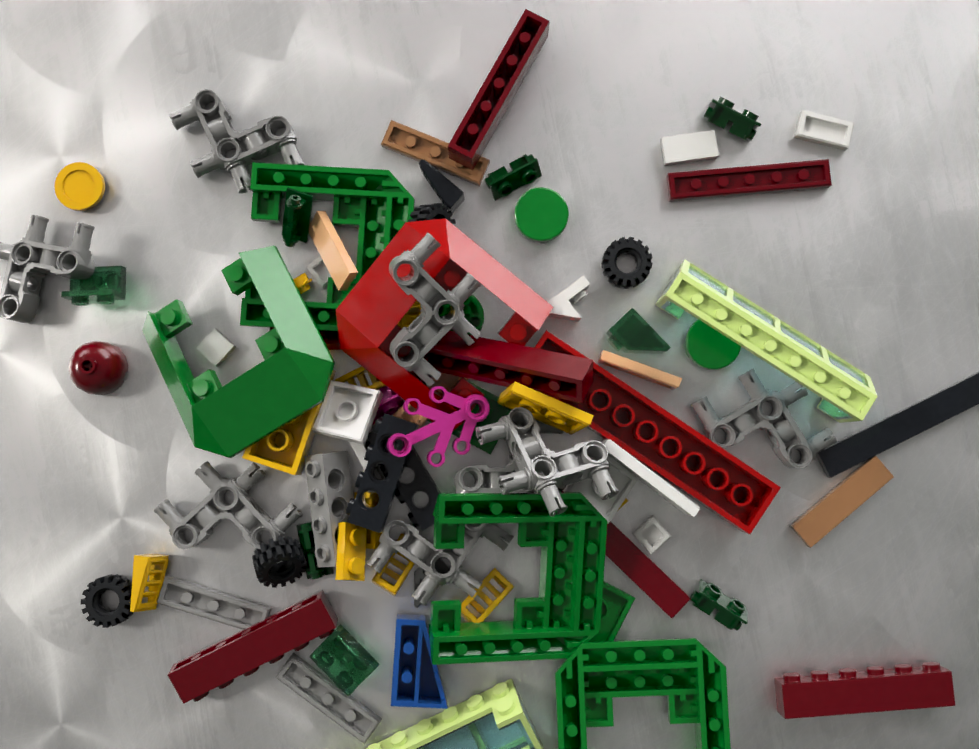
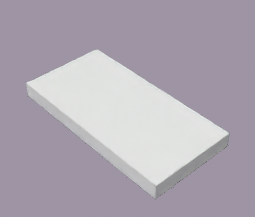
(651, 479)

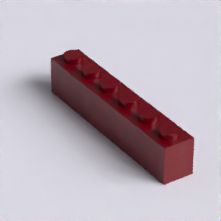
(498, 89)
(506, 363)
(253, 647)
(864, 691)

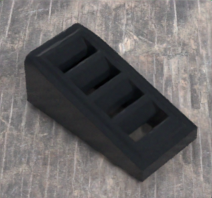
(446, 191)

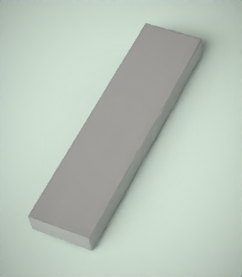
(211, 603)
(328, 698)

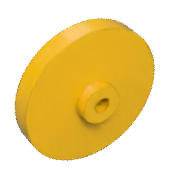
(79, 186)

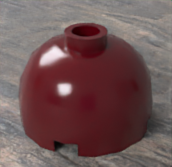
(98, 368)

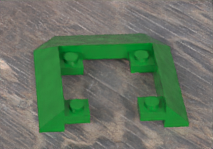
(360, 198)
(266, 396)
(568, 584)
(635, 668)

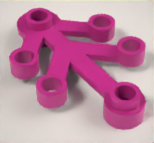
(442, 424)

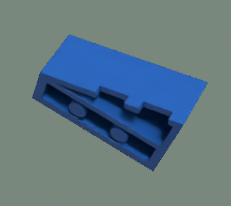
(415, 678)

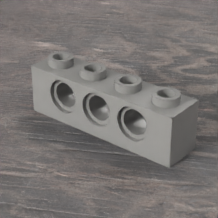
(328, 497)

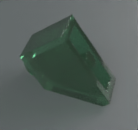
(635, 335)

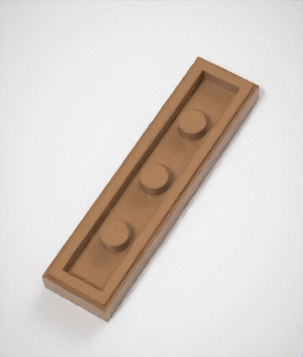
(435, 151)
(841, 501)

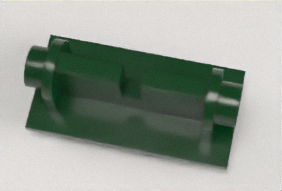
(743, 121)
(524, 171)
(296, 217)
(306, 539)
(731, 611)

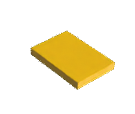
(545, 408)

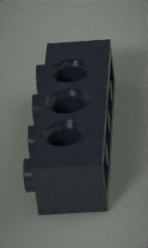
(422, 482)
(360, 512)

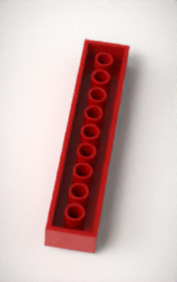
(671, 447)

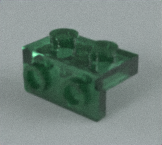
(103, 286)
(344, 660)

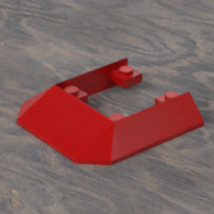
(376, 305)

